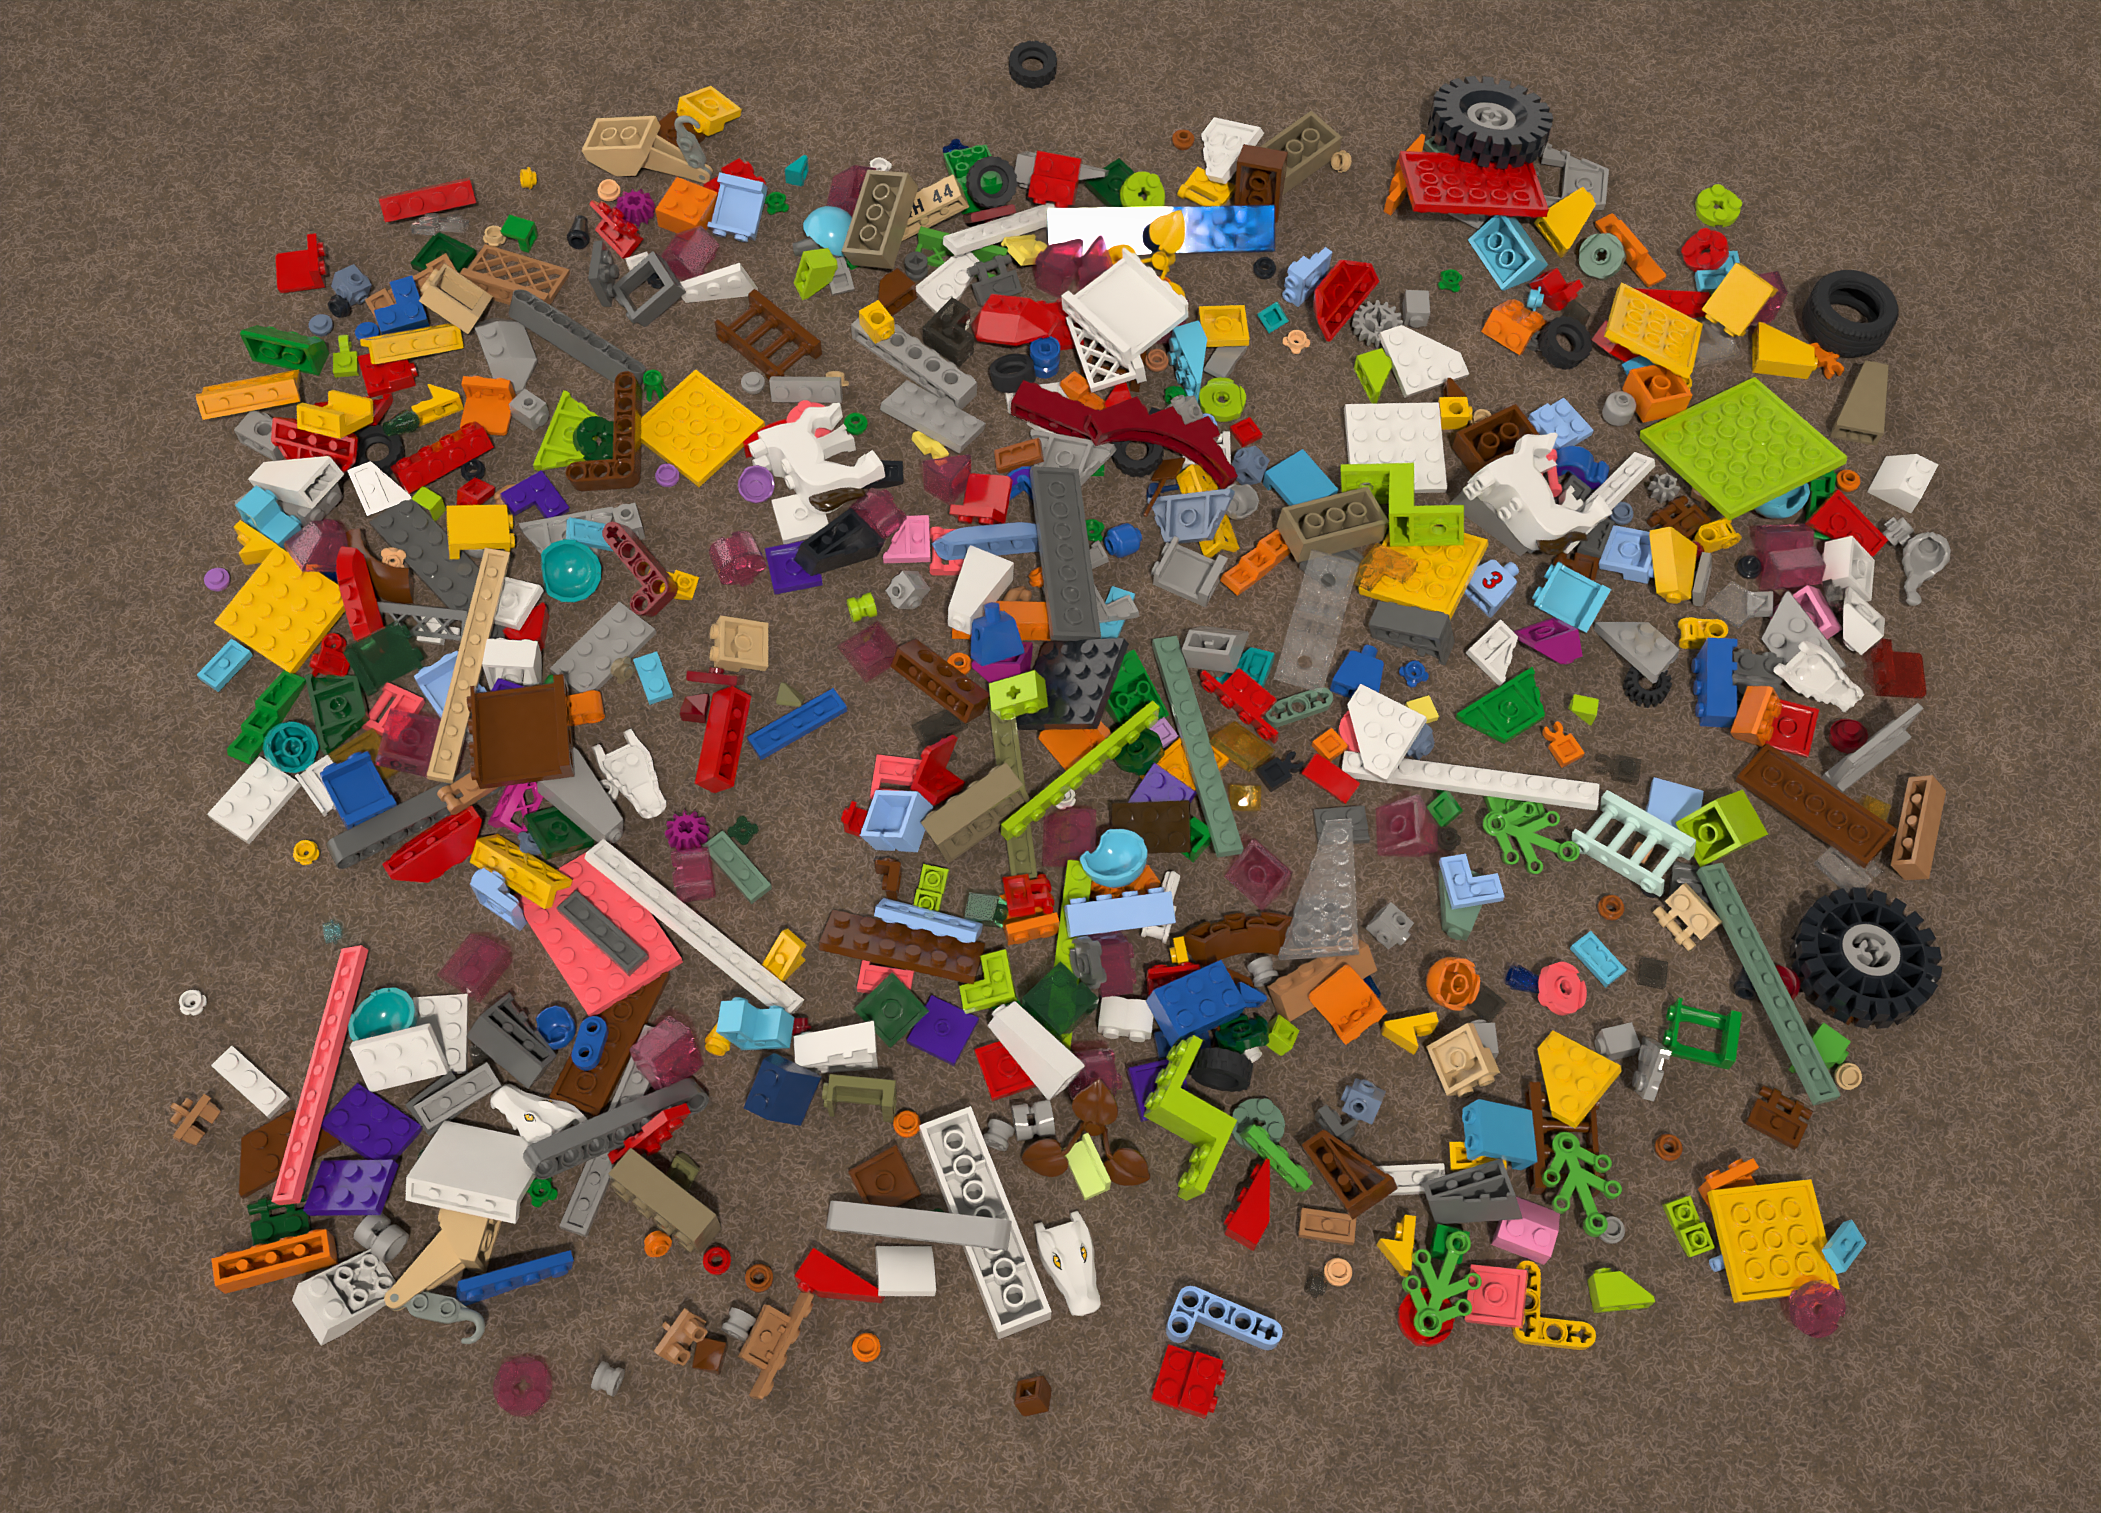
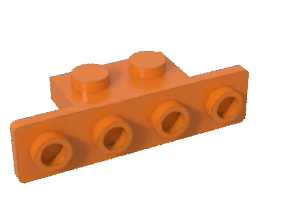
(1636, 254)

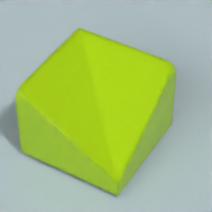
(430, 501)
(1584, 707)
(1281, 1035)

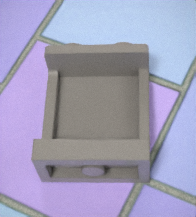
(1188, 573)

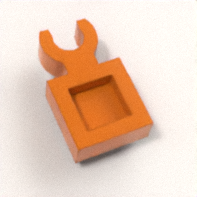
(1828, 361)
(1563, 748)

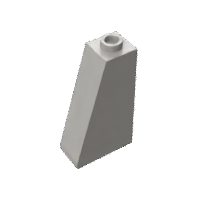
(1487, 518)
(584, 802)

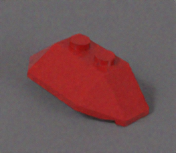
(1342, 294)
(1012, 321)
(305, 444)
(436, 848)

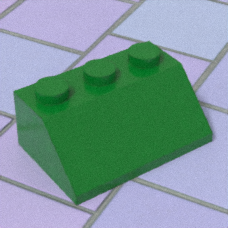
(285, 349)

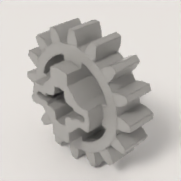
(1374, 319)

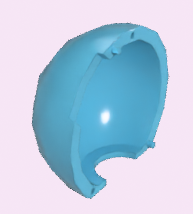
(828, 227)
(1786, 504)
(1117, 859)

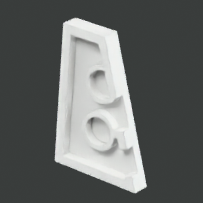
(946, 281)
(719, 284)

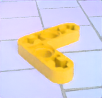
(1540, 1325)

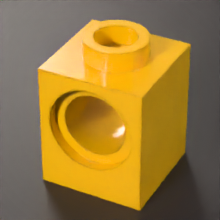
(875, 314)
(1456, 405)

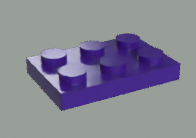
(370, 1125)
(350, 1187)

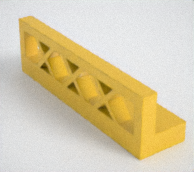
(413, 343)
(1192, 481)
(521, 870)

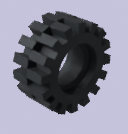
(1645, 696)

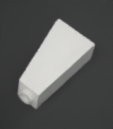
(298, 480)
(979, 582)
(1035, 1049)

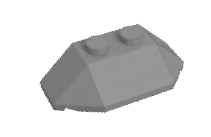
(507, 350)

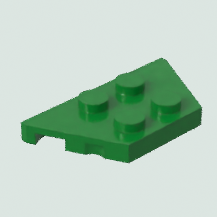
(1506, 709)

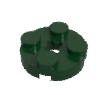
(588, 447)
(1141, 761)
(1243, 1034)

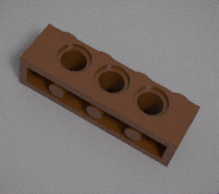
(940, 680)

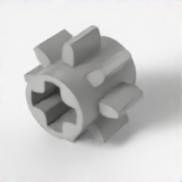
(1663, 487)
(1898, 531)

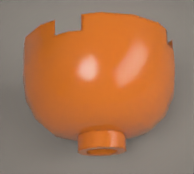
(1453, 983)

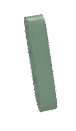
(1317, 707)

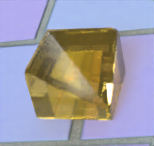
(1245, 797)

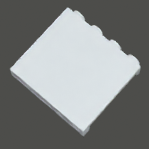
(1127, 308)
(472, 1172)

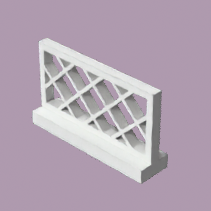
(1135, 367)

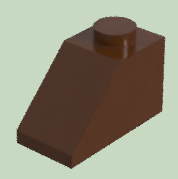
(896, 291)

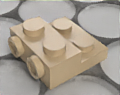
(739, 644)
(1462, 1061)

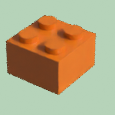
(686, 206)
(1657, 392)

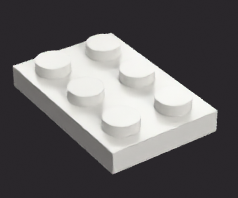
(254, 800)
(450, 1025)
(399, 1057)

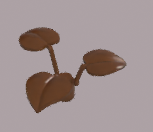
(1096, 1108)

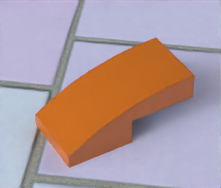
(1078, 389)

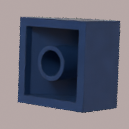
(782, 1091)

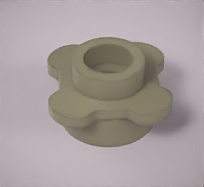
(622, 669)

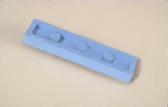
(922, 918)

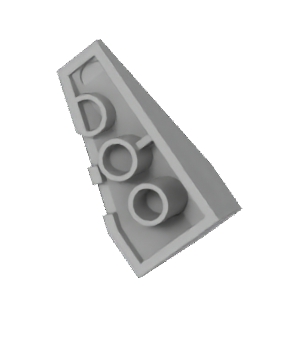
(1025, 168)

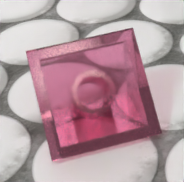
(946, 477)
(1259, 874)

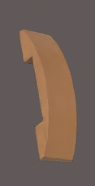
(386, 298)

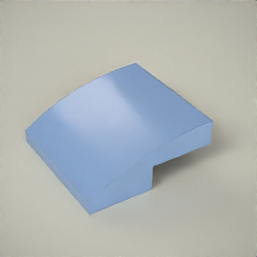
(1672, 801)

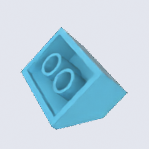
(1507, 251)

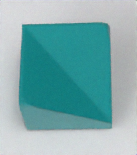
(797, 171)
(1273, 317)

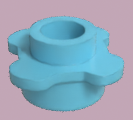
(1535, 299)

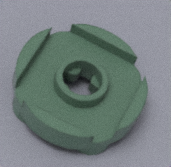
(1611, 265)
(1258, 1110)

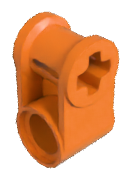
(586, 708)

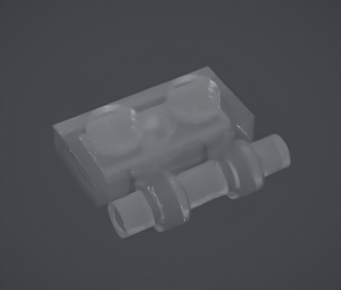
(1845, 871)

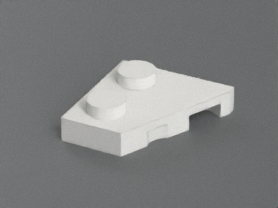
(376, 488)
(1494, 651)

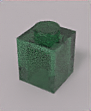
(986, 909)

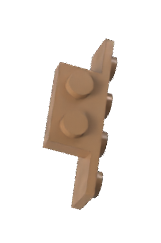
(770, 1341)

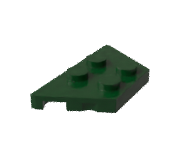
(337, 708)

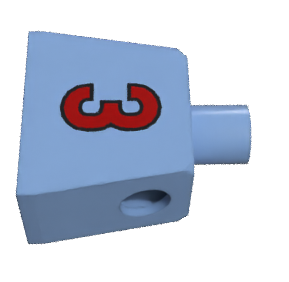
(1492, 586)

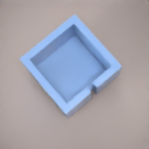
(896, 820)

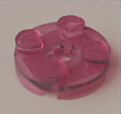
(1806, 1298)
(534, 1398)

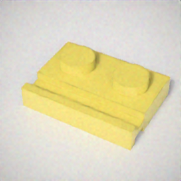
(1024, 248)

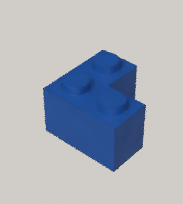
(408, 311)

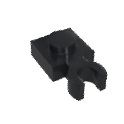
(1277, 773)

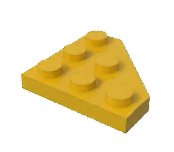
(1574, 1077)

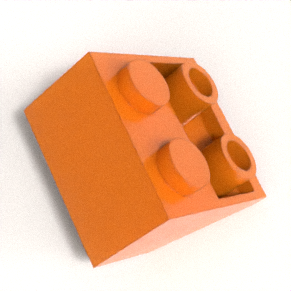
(1756, 715)

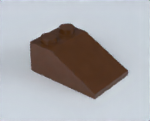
(1260, 177)

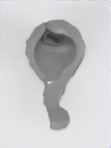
(1921, 560)

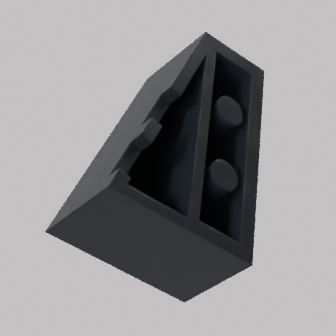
(839, 544)

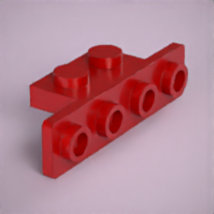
(1246, 698)

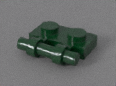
(274, 1228)

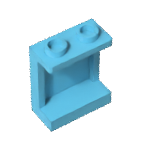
(1570, 597)

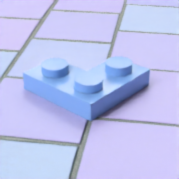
(1468, 890)

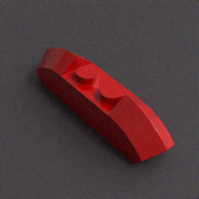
(357, 593)

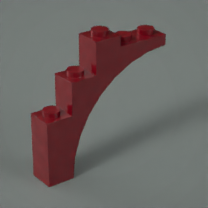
(1165, 428)

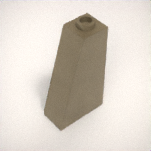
(1865, 406)

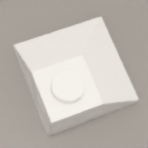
(1861, 623)

